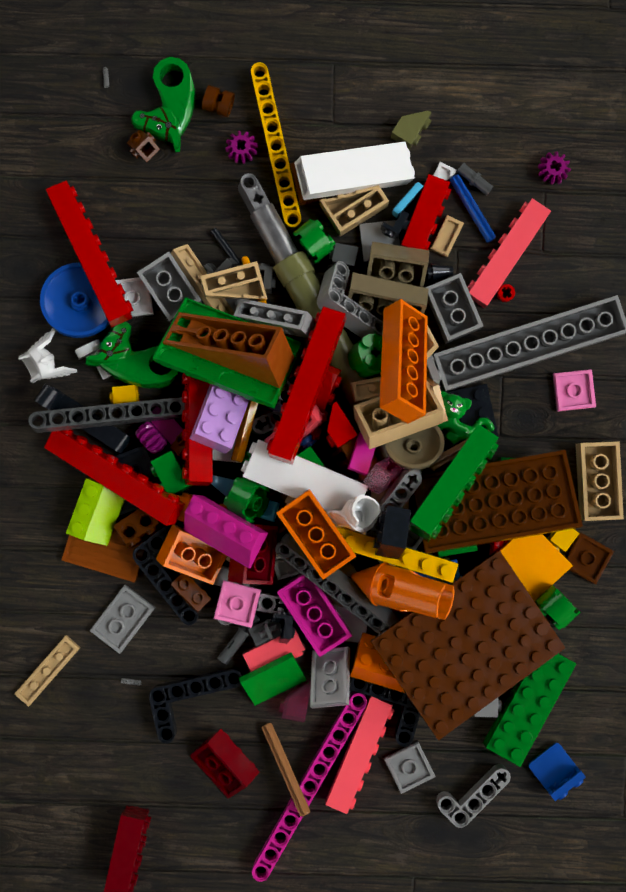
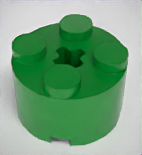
(313, 240)
(366, 356)
(247, 499)
(558, 607)

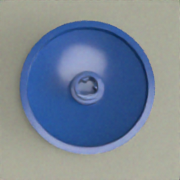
(71, 303)

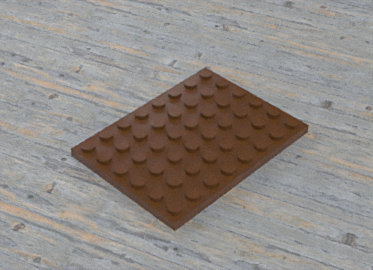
(473, 655)

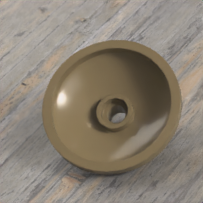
(428, 445)

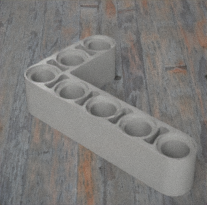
(332, 296)

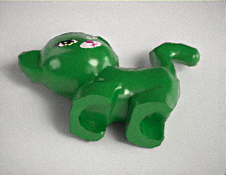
(455, 409)

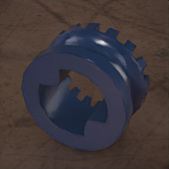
(307, 442)

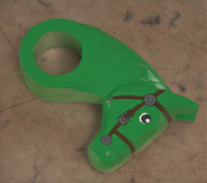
(178, 102)
(128, 366)

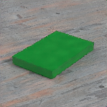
(272, 679)

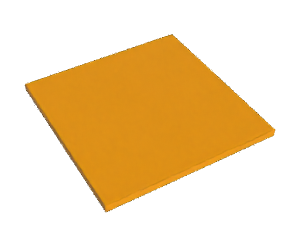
(535, 563)

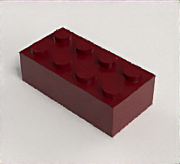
(127, 850)

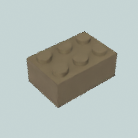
(398, 263)

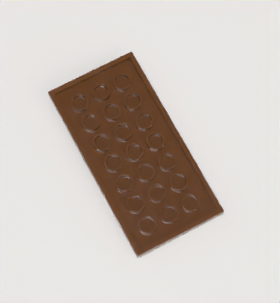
(508, 502)

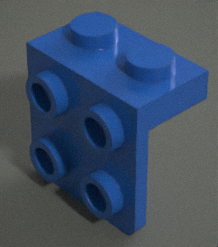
(556, 771)

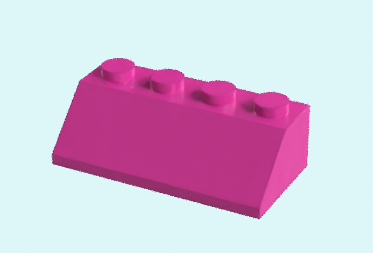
(223, 530)
(314, 614)

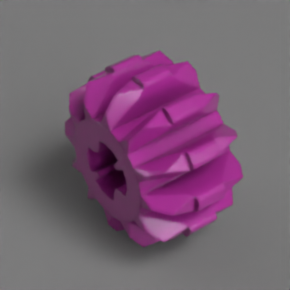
(245, 140)
(556, 162)
(151, 437)

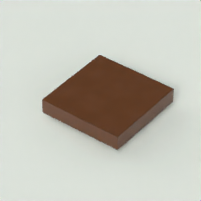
(588, 558)

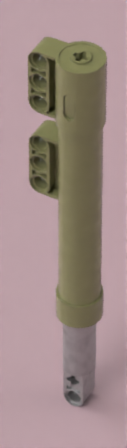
(299, 280)

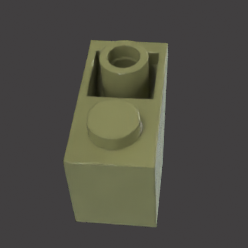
(410, 127)

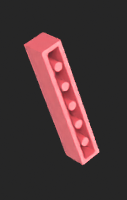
(508, 253)
(358, 754)

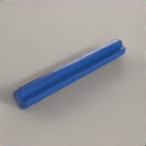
(472, 208)

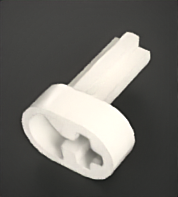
(91, 349)

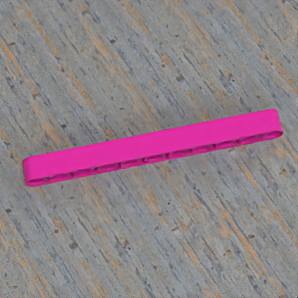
(317, 778)

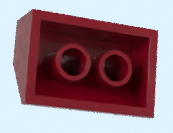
(263, 566)
(225, 763)

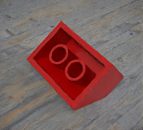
(339, 428)

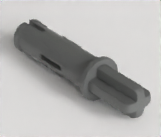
(236, 642)

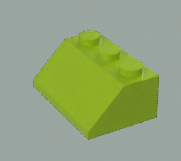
(95, 513)

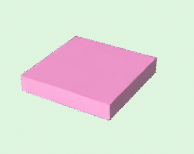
(574, 390)
(237, 603)

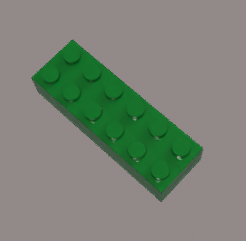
(451, 486)
(528, 709)

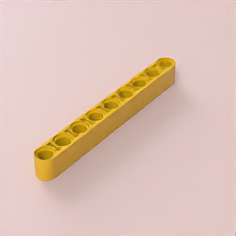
(272, 138)

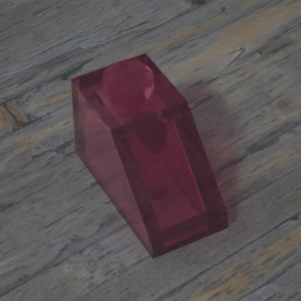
(296, 703)

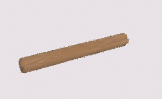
(285, 769)

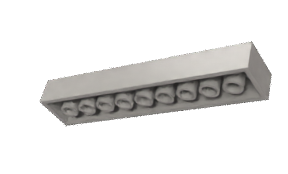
(531, 343)

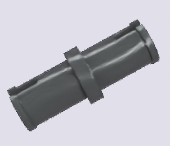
(475, 179)

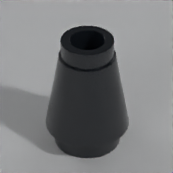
(438, 272)

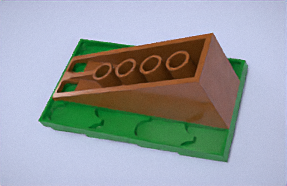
(210, 342)

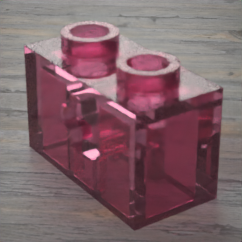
(382, 475)

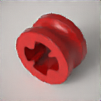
(511, 293)

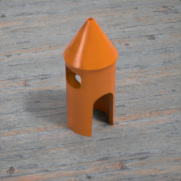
(405, 590)

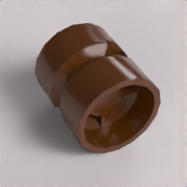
(211, 101)

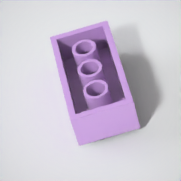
(219, 419)

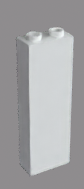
(354, 170)
(293, 480)

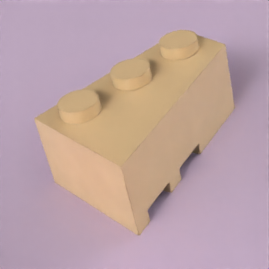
(353, 208)
(235, 283)

